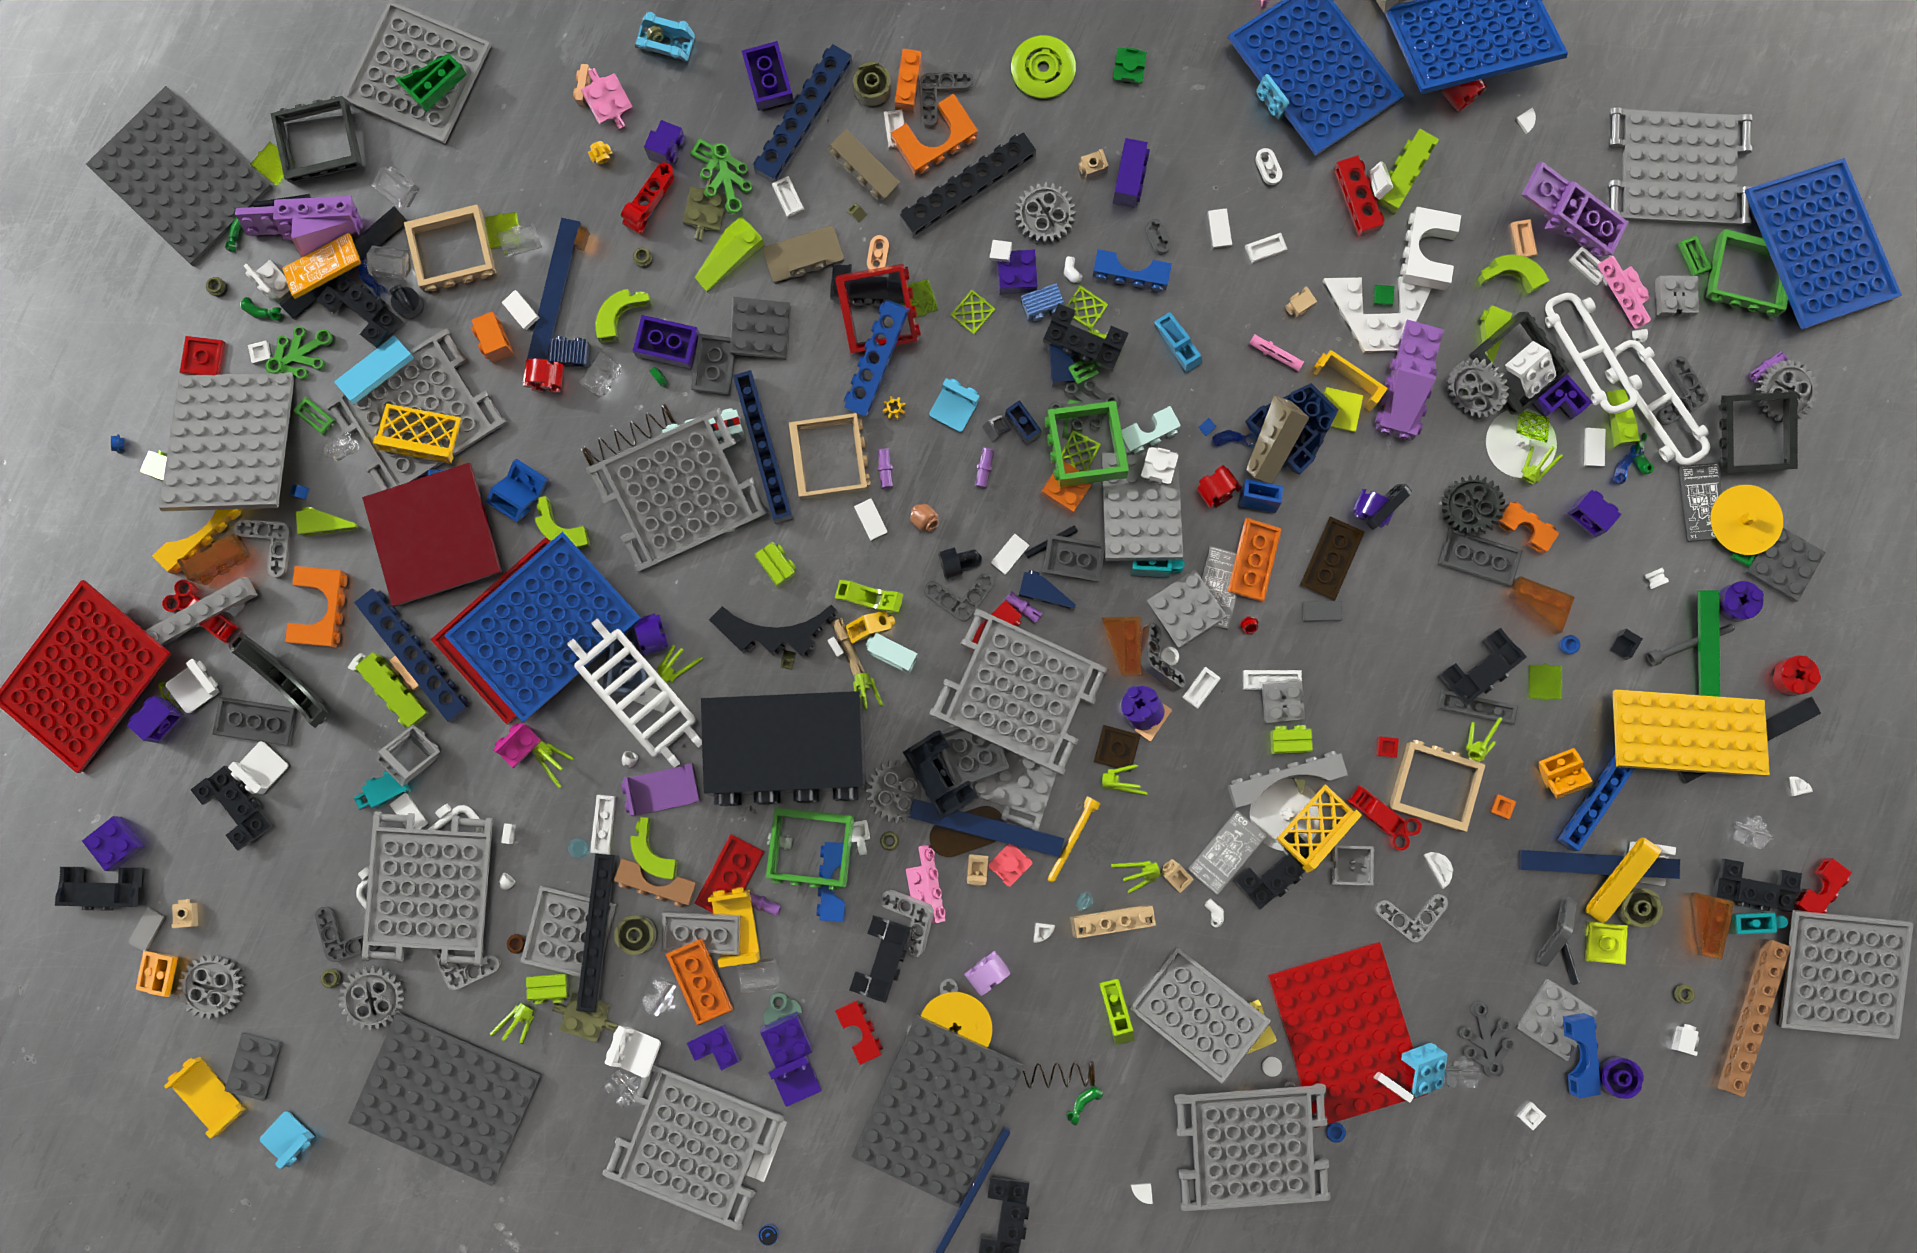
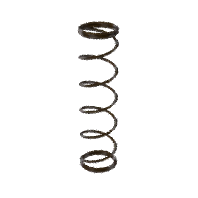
(585, 451)
(1091, 1073)

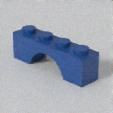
(1108, 267)
(831, 906)
(1585, 1078)

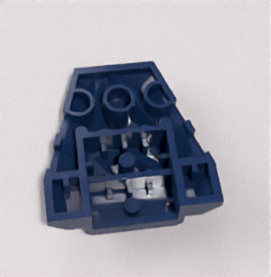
(1320, 414)

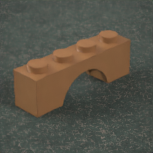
(632, 875)

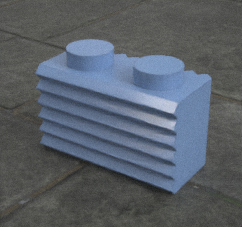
(1041, 302)

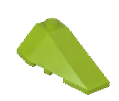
(732, 249)

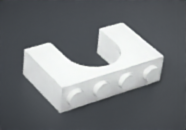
(1417, 268)

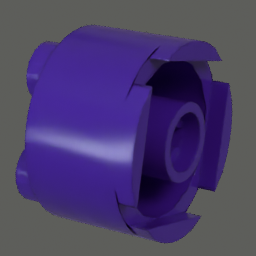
(1368, 504)
(1748, 594)
(649, 634)
(1142, 707)
(1630, 1081)

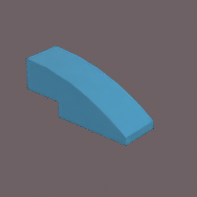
(1178, 342)

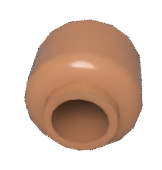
(924, 517)

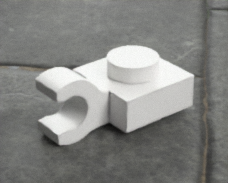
(860, 834)

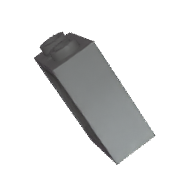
(394, 768)

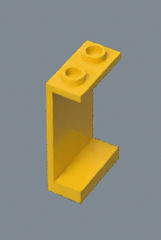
(1354, 375)
(738, 903)
(205, 1095)

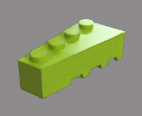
(1408, 169)
(391, 689)

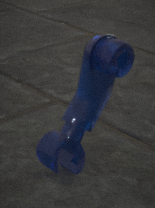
(368, 279)
(1229, 435)
(1622, 467)

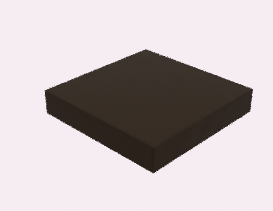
(1116, 747)

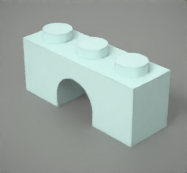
(1165, 425)

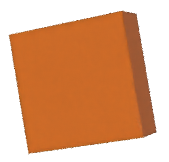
(1503, 807)

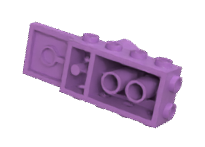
(1574, 211)
(310, 228)
(1410, 381)

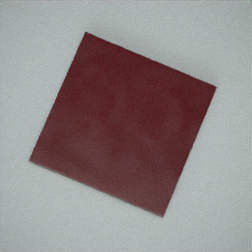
(431, 534)

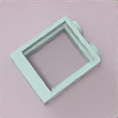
(891, 653)

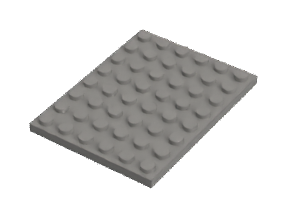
(227, 442)

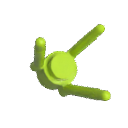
(1532, 473)
(666, 671)
(863, 683)
(1478, 750)
(543, 752)
(1111, 781)
(1149, 872)
(521, 1014)

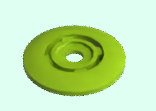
(1031, 79)

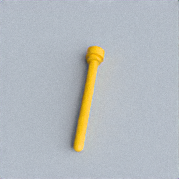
(1090, 806)

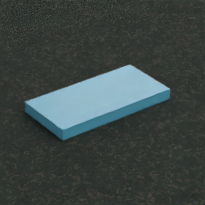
(373, 370)

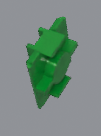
(1129, 65)

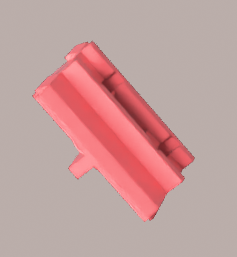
(1010, 864)

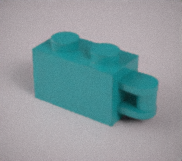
(1157, 568)
(380, 791)
(1756, 923)

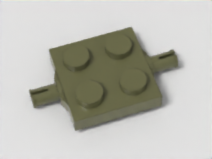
(704, 212)
(582, 1023)

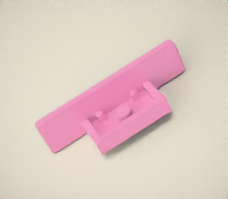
(1627, 290)
(924, 883)

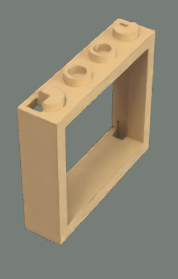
(445, 219)
(797, 426)
(1436, 751)
(1113, 921)

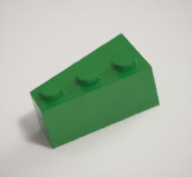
(433, 81)

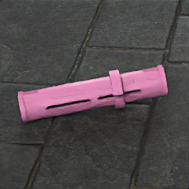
(1295, 363)

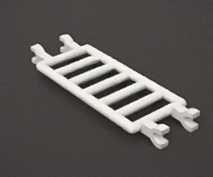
(617, 708)

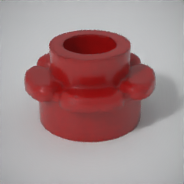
(1249, 625)

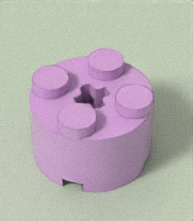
(987, 973)

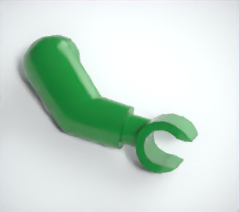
(233, 235)
(248, 306)
(1641, 461)
(1082, 1100)

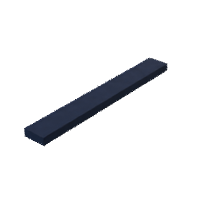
(554, 289)
(989, 829)
(1591, 863)
(972, 1191)

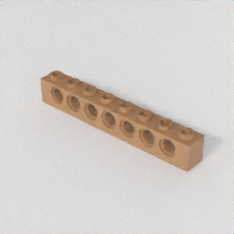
(1754, 1017)

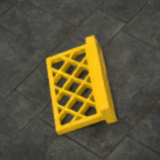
(413, 448)
(1327, 842)

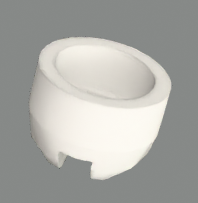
(1640, 335)
(629, 758)
(506, 881)

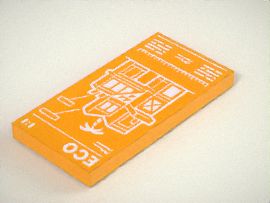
(321, 265)

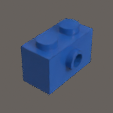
(1261, 496)

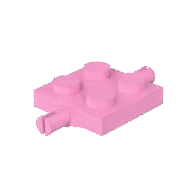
(606, 98)

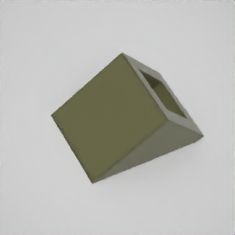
(856, 212)
(788, 659)
(1300, 784)

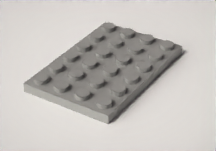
(1141, 514)
(1200, 1015)

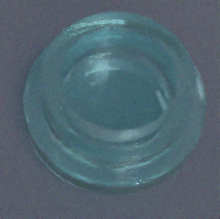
(577, 848)
(1083, 901)

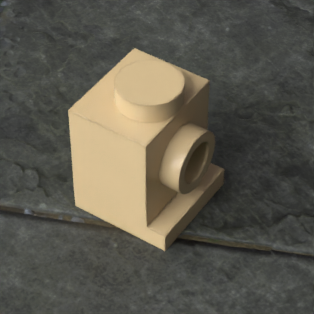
(1093, 170)
(1301, 303)
(190, 918)

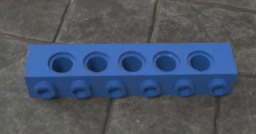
(852, 399)
(1594, 805)

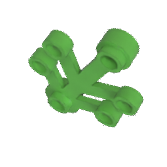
(726, 175)
(296, 353)

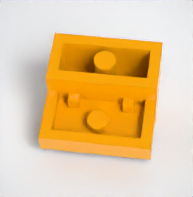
(1564, 773)
(156, 973)

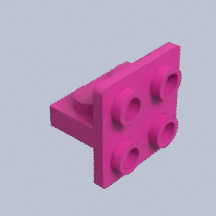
(517, 744)

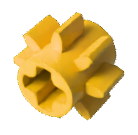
(600, 152)
(895, 413)

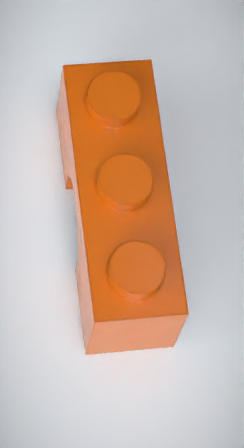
(907, 80)
(1541, 534)

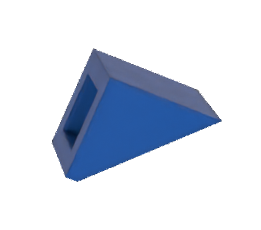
(1207, 427)
(299, 491)

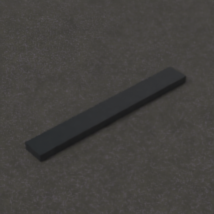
(373, 236)
(1777, 725)
(595, 932)

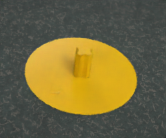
(1759, 516)
(961, 1012)

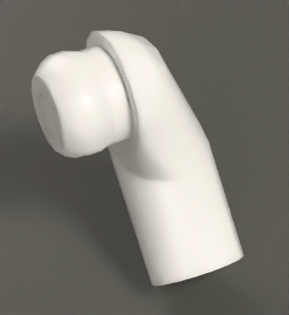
(1070, 272)
(1217, 913)

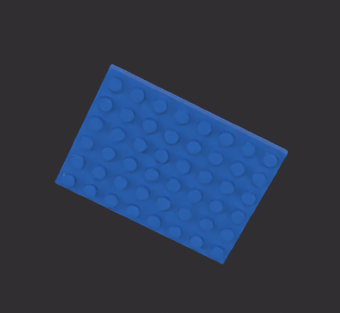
(1472, 39)
(1319, 68)
(1822, 243)
(524, 626)

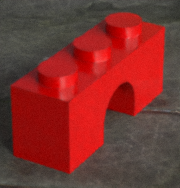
(1833, 878)
(853, 1015)

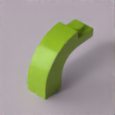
(1521, 267)
(613, 308)
(550, 530)
(868, 597)
(646, 857)

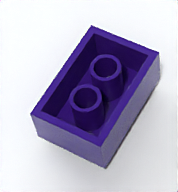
(767, 75)
(1131, 173)
(666, 341)

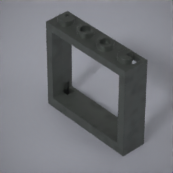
(320, 169)
(1537, 335)
(1790, 432)

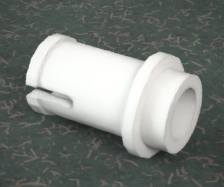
(785, 842)

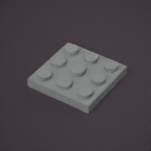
(1186, 608)
(1545, 1018)

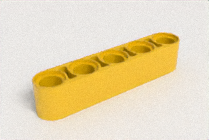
(1623, 880)

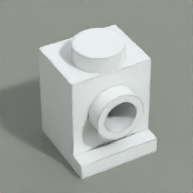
(1686, 1039)

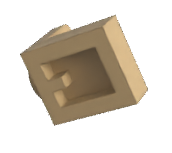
(1176, 875)

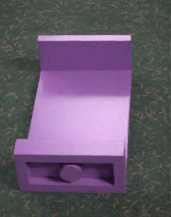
(661, 790)

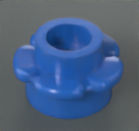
(117, 443)

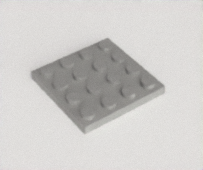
(559, 931)

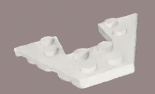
(1376, 331)

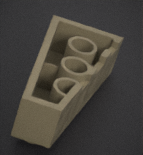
(862, 165)
(1276, 439)

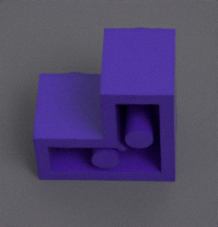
(663, 144)
(1564, 394)
(716, 1042)

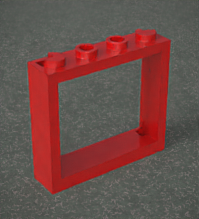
(904, 274)

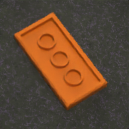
(1254, 560)
(699, 981)

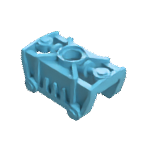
(673, 31)

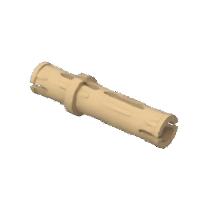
(847, 646)

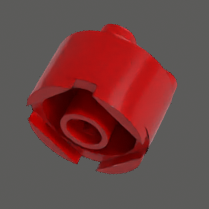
(1464, 94)
(542, 375)
(1218, 487)
(1806, 671)

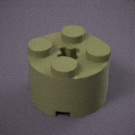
(872, 94)
(1648, 901)
(629, 944)

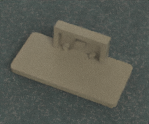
(803, 254)

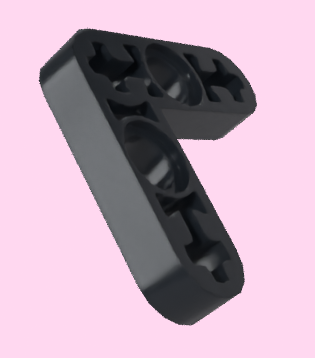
(1396, 496)

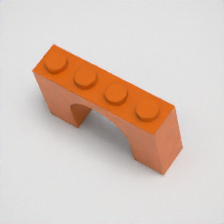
(920, 156)
(325, 631)

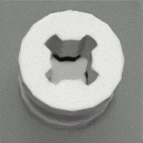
(1656, 578)

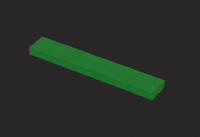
(1708, 643)

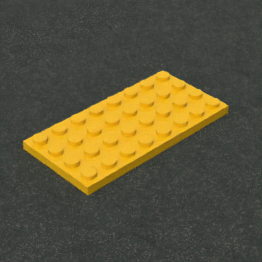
(1690, 733)

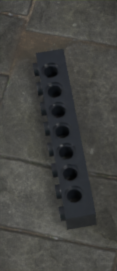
(916, 225)

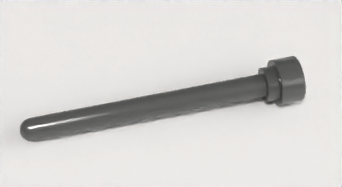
(1657, 656)

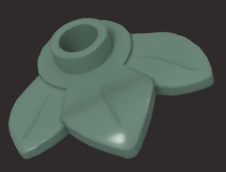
(776, 1012)

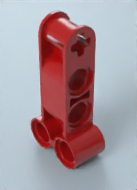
(634, 213)
(217, 625)
(1384, 817)

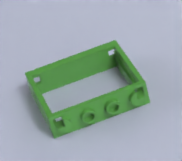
(1754, 305)
(1090, 476)
(816, 882)

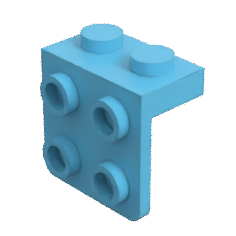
(1272, 96)
(954, 405)
(1429, 1068)
(286, 1139)

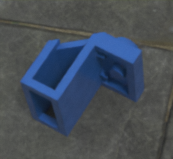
(517, 491)

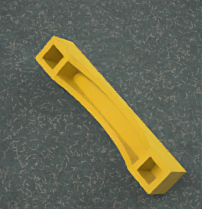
(185, 548)

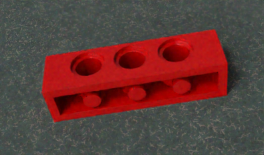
(1363, 223)

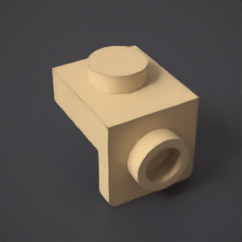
(977, 870)

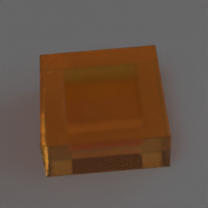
(581, 238)

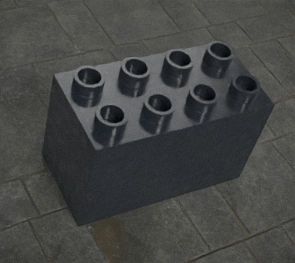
(783, 747)

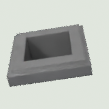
(996, 427)

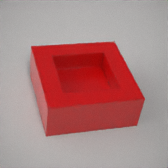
(1387, 747)

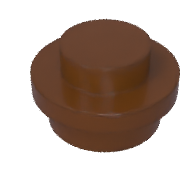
(516, 943)

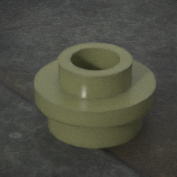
(655, 33)
(642, 251)
(210, 286)
(894, 845)
(325, 981)
(1690, 994)

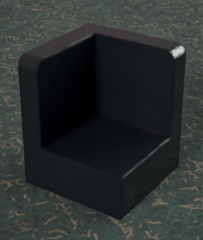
(1626, 644)

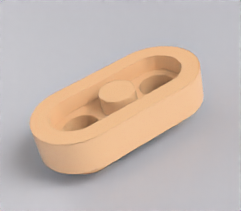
(878, 255)

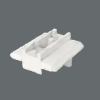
(1159, 465)

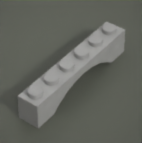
(206, 608)
(1326, 769)

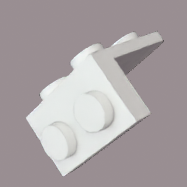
(1533, 368)
(192, 686)
(259, 768)
(632, 1051)

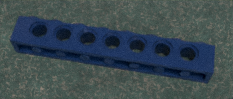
(831, 56)
(763, 447)
(367, 605)

